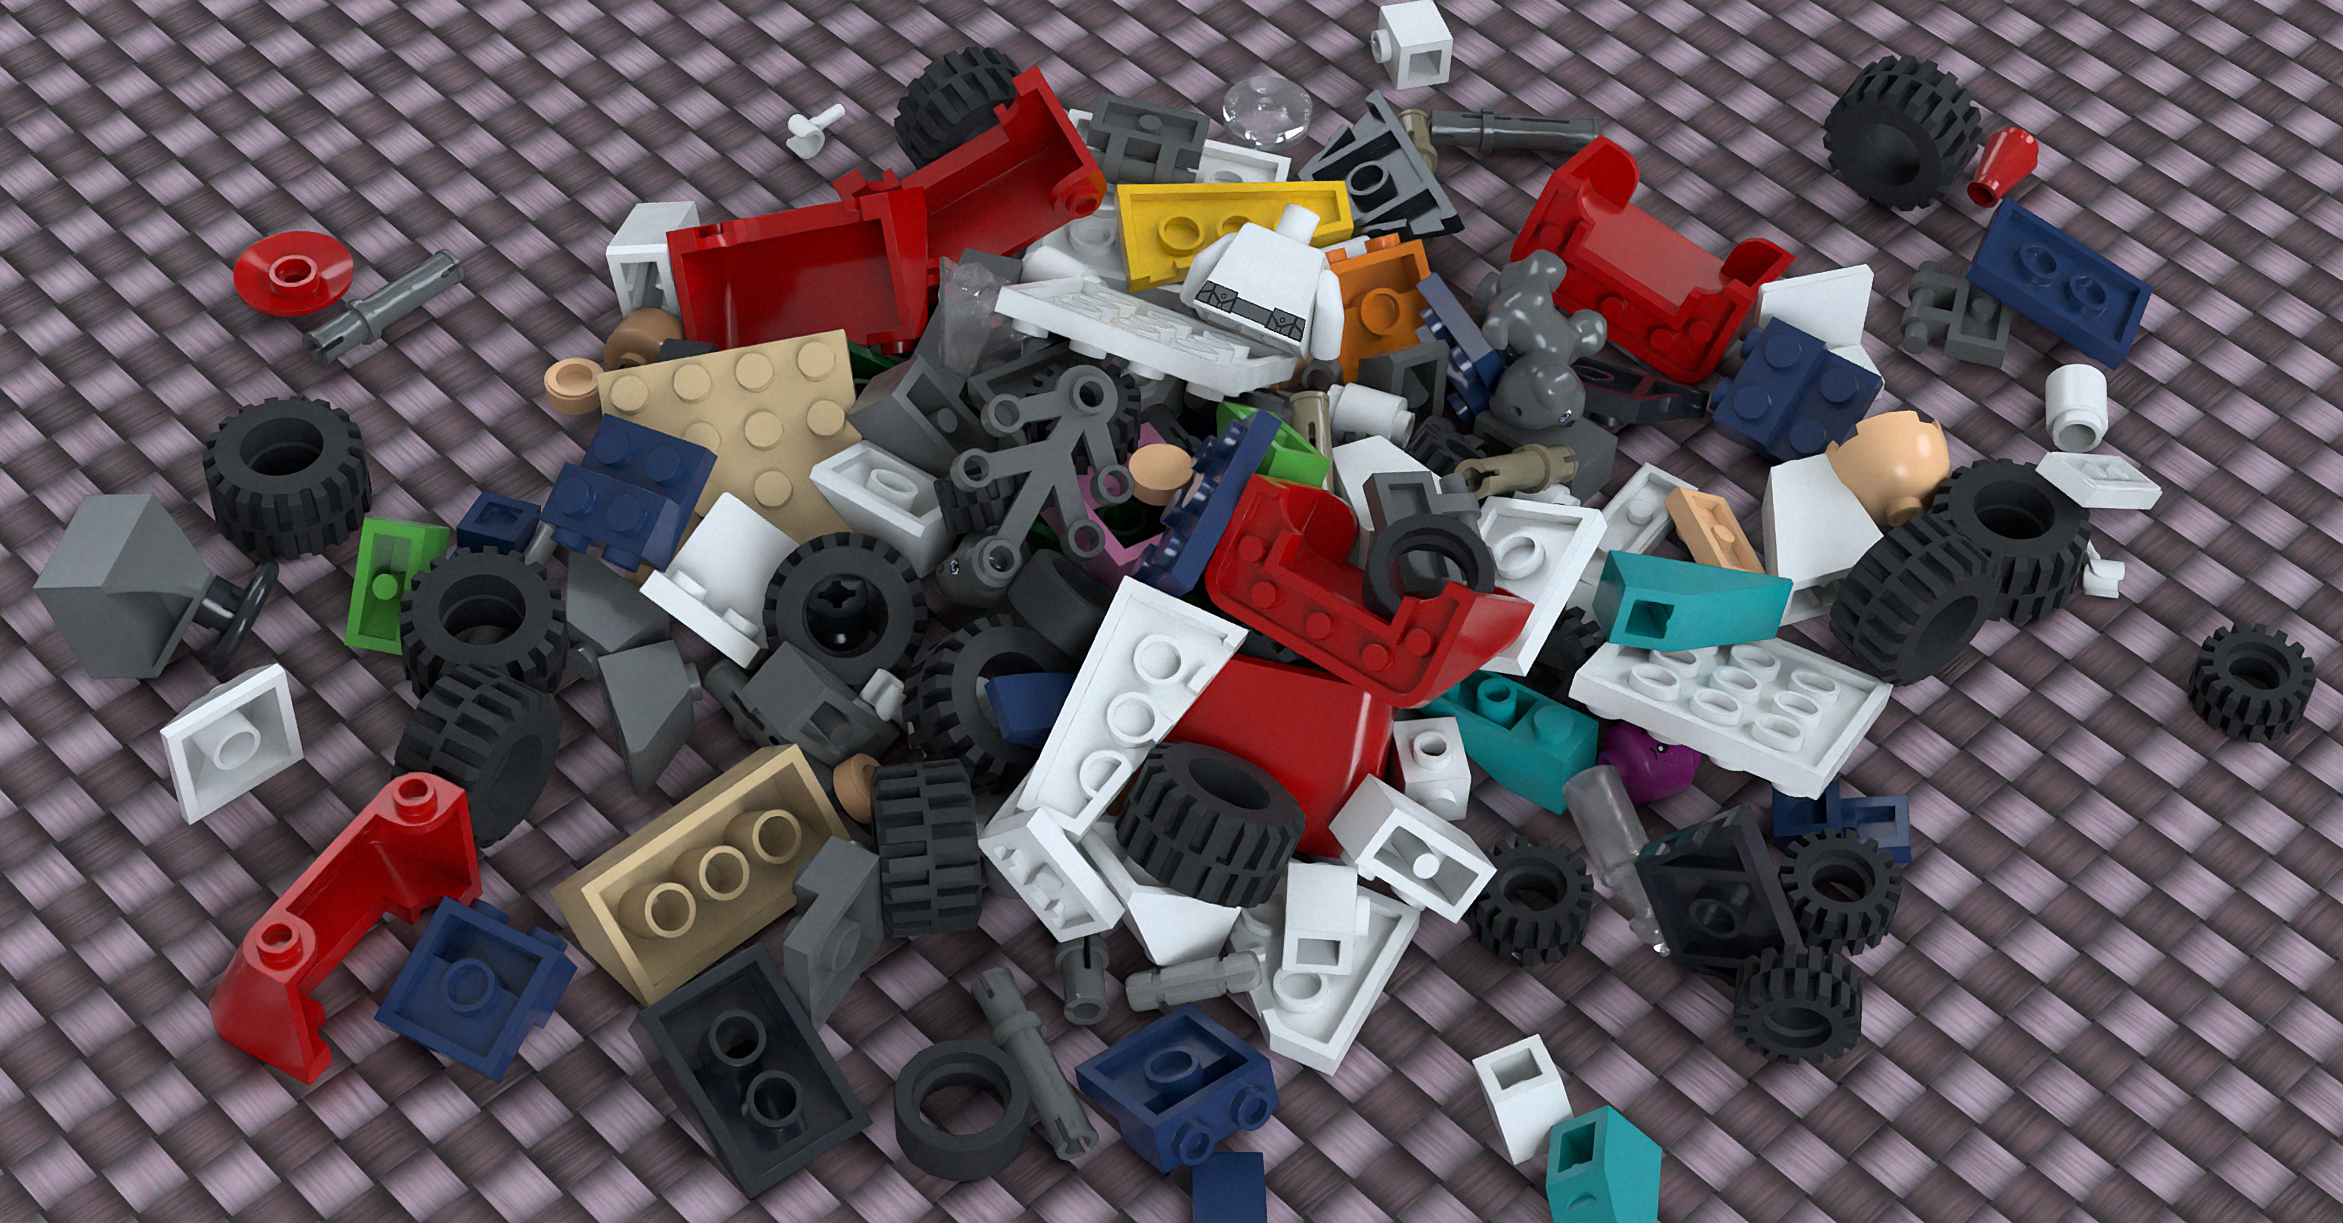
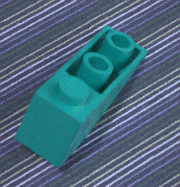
(1685, 604)
(1519, 735)
(1602, 1170)

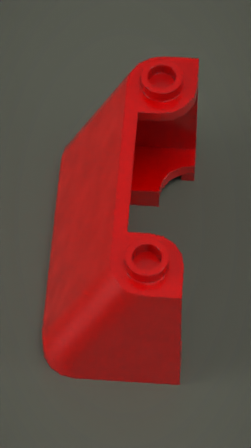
(1003, 184)
(808, 273)
(1647, 281)
(1291, 579)
(1300, 729)
(393, 859)

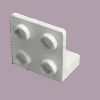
(1825, 306)
(722, 579)
(1049, 871)

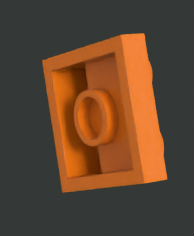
(1379, 298)

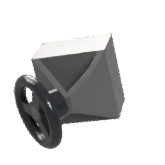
(132, 585)

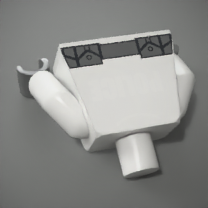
(1272, 291)

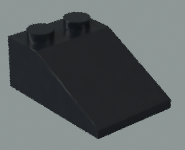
(749, 1071)

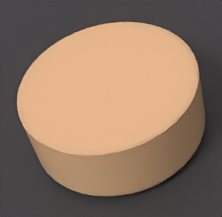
(573, 386)
(1160, 473)
(852, 785)

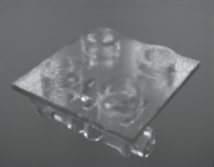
(970, 330)

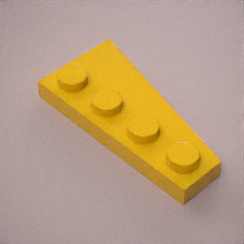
(1171, 223)

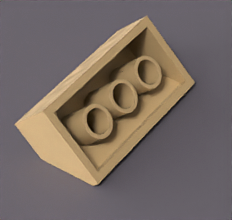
(701, 874)

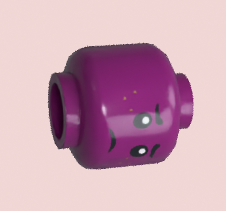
(1647, 765)

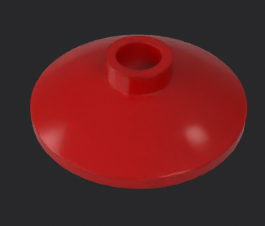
(293, 273)

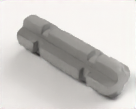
(1193, 981)

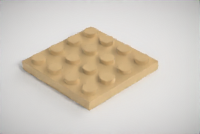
(764, 414)

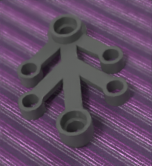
(1048, 468)

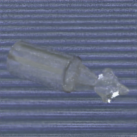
(1613, 842)

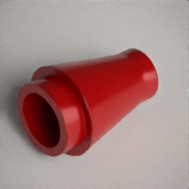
(2003, 164)

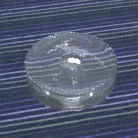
(1267, 113)

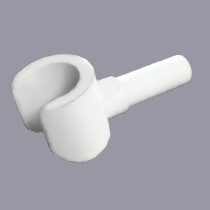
(809, 133)
(2101, 575)
(885, 694)

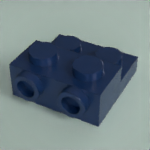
(1472, 363)
(1791, 395)
(628, 494)
(476, 986)
(1180, 1087)

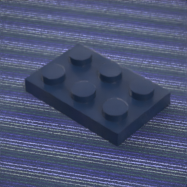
(2059, 283)
(1201, 513)

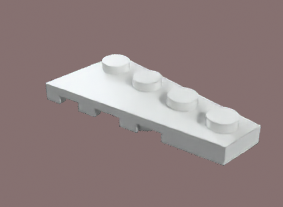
(1129, 694)

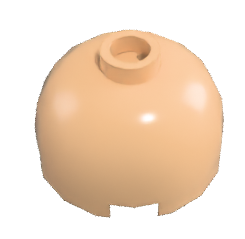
(1893, 465)

